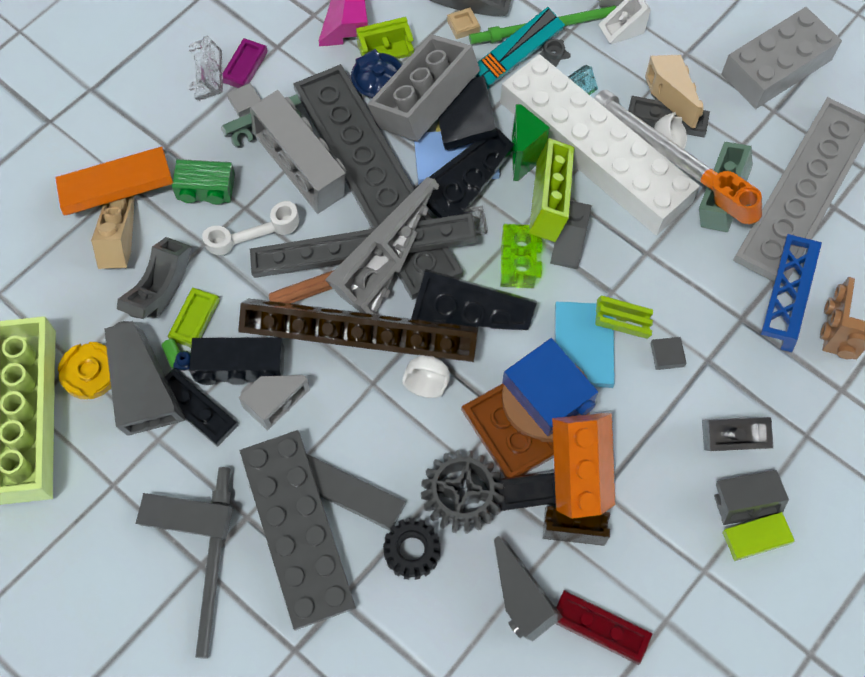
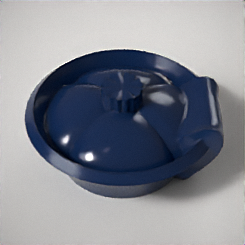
(373, 72)

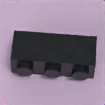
(235, 359)

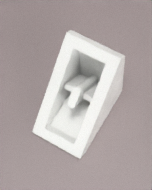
(626, 21)

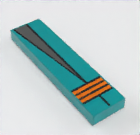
(519, 46)

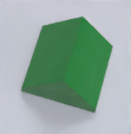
(529, 139)

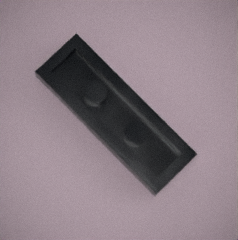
(200, 410)

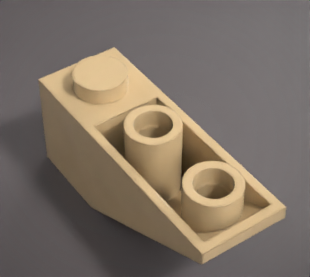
(672, 85)
(114, 234)

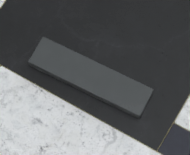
(356, 494)

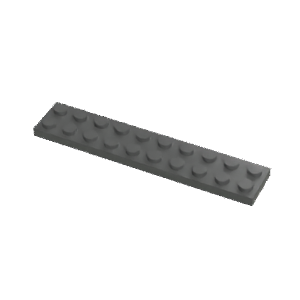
(369, 163)

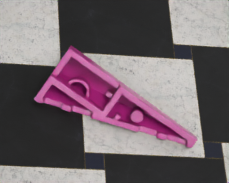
(342, 21)

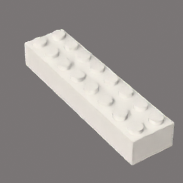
(603, 145)

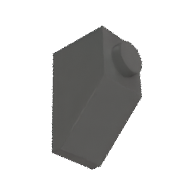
(570, 242)

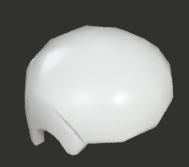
(672, 128)
(426, 376)

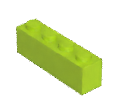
(552, 190)

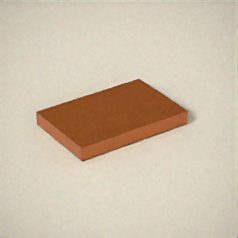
(511, 450)

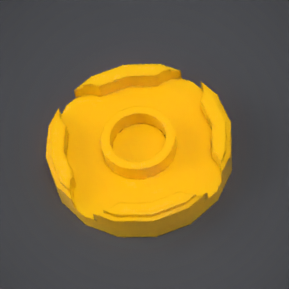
(85, 371)

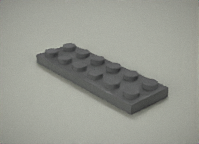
(297, 530)

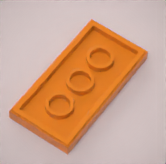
(113, 181)

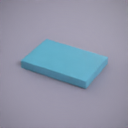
(584, 342)

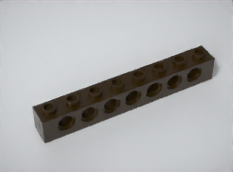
(358, 329)

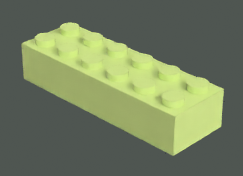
(26, 409)

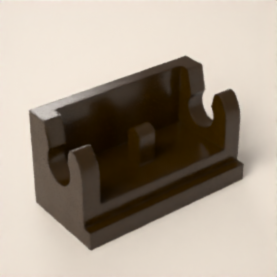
(578, 530)

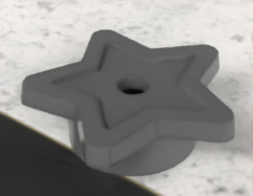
(557, 46)

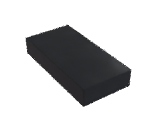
(527, 490)

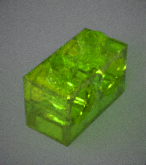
(519, 256)

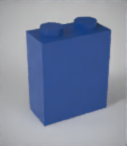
(550, 385)

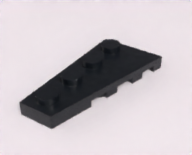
(467, 175)
(470, 304)

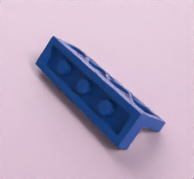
(800, 296)

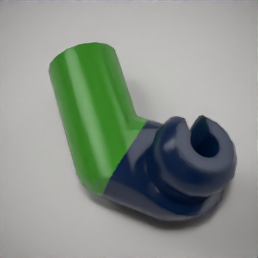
(177, 359)

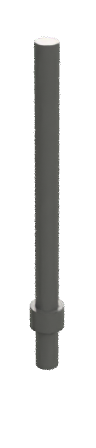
(220, 496)

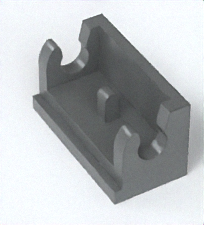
(750, 497)

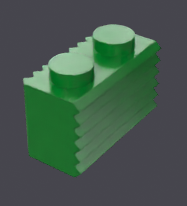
(203, 181)

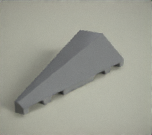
(370, 268)

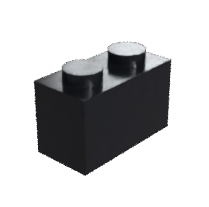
(737, 434)

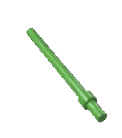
(496, 34)

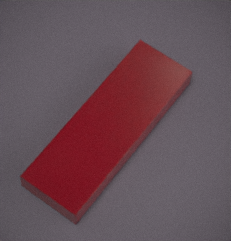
(602, 628)

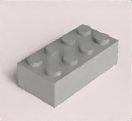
(780, 57)
(424, 87)
(298, 151)

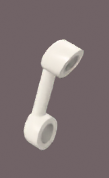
(283, 221)

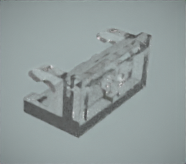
(208, 69)

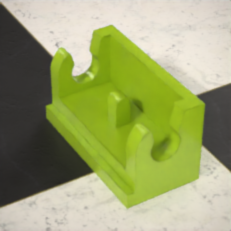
(386, 37)

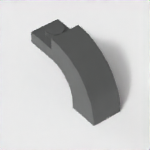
(159, 281)

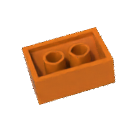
(583, 464)

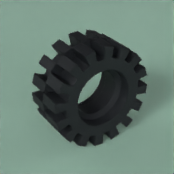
(407, 530)

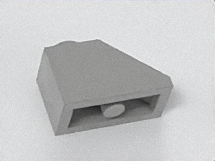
(272, 397)

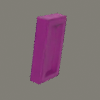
(244, 63)

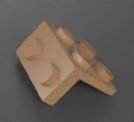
(843, 333)

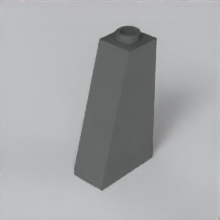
(137, 382)

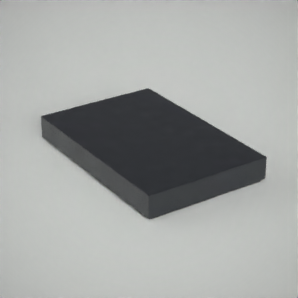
(468, 116)

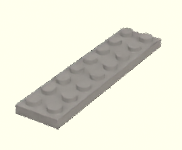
(805, 188)

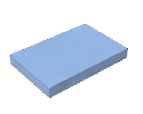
(432, 156)

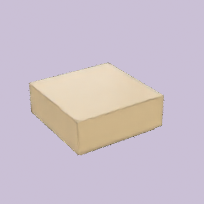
(463, 23)

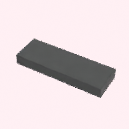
(652, 110)
(184, 516)

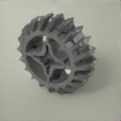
(451, 488)

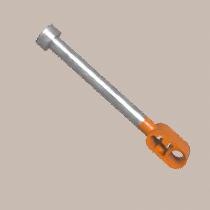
(729, 189)

